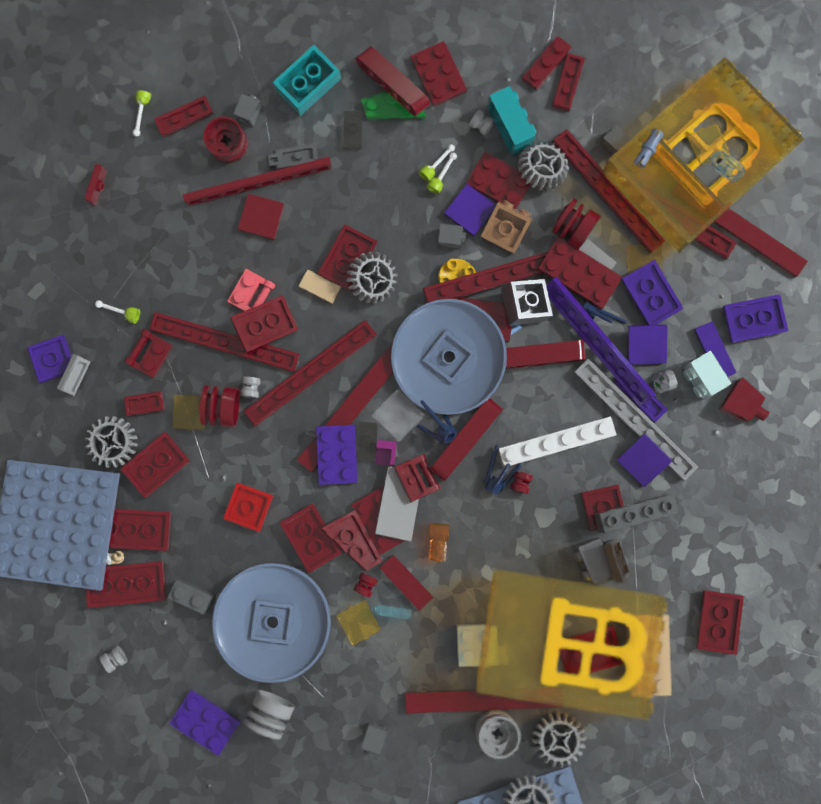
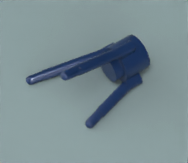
(594, 311)
(445, 433)
(495, 483)

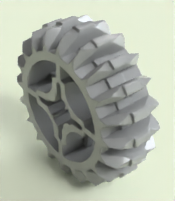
(542, 172)
(373, 270)
(107, 448)
(548, 725)
(532, 785)

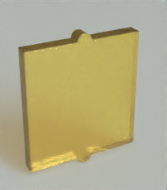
(707, 142)
(640, 256)
(187, 412)
(359, 622)

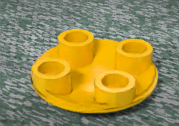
(454, 269)

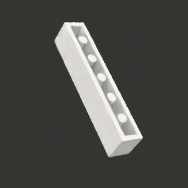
(557, 442)

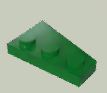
(386, 107)

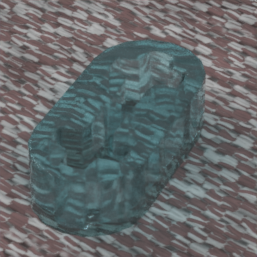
(727, 166)
(391, 611)

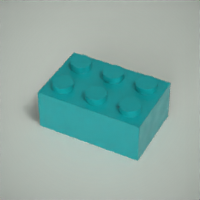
(307, 80)
(511, 120)

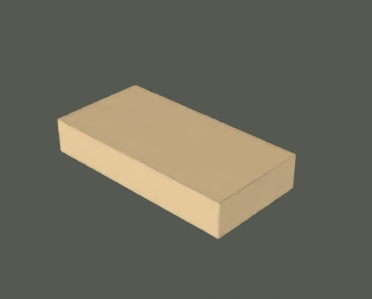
(320, 286)

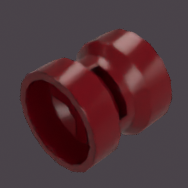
(521, 482)
(368, 581)

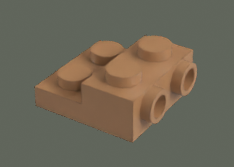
(507, 226)

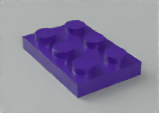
(652, 293)
(755, 318)
(336, 454)
(204, 722)

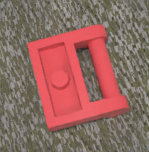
(247, 288)

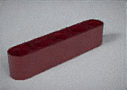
(392, 81)
(545, 354)
(466, 439)

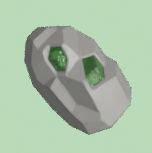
(664, 381)

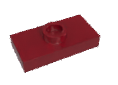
(96, 184)
(144, 403)

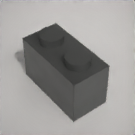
(191, 596)

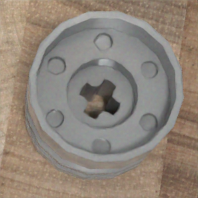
(267, 718)
(505, 741)

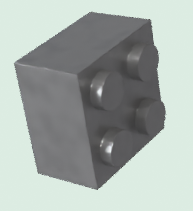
(526, 302)
(593, 561)

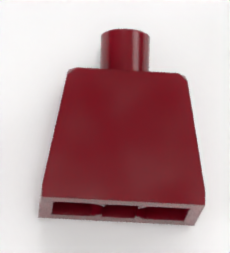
(744, 402)

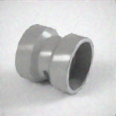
(482, 122)
(249, 392)
(113, 659)

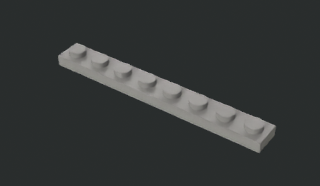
(634, 417)

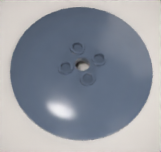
(420, 360)
(243, 629)

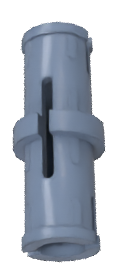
(648, 148)

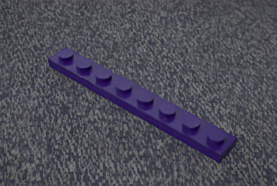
(599, 342)

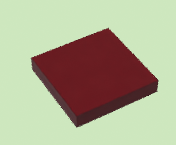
(261, 216)
(599, 501)

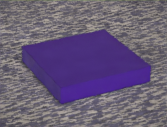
(470, 210)
(647, 344)
(50, 358)
(644, 460)

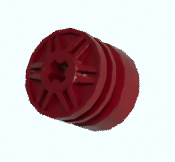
(216, 136)
(575, 223)
(216, 406)

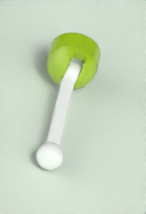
(142, 99)
(428, 172)
(435, 185)
(131, 314)

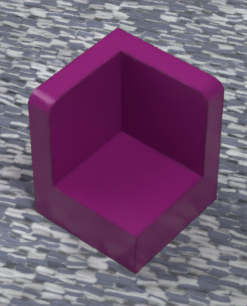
(386, 452)

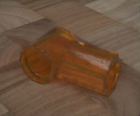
(438, 541)

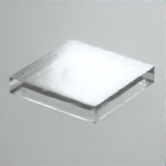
(398, 415)

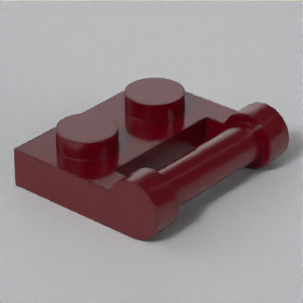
(154, 356)
(412, 481)

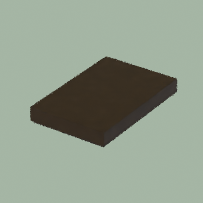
(617, 560)

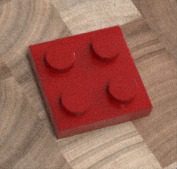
(248, 507)

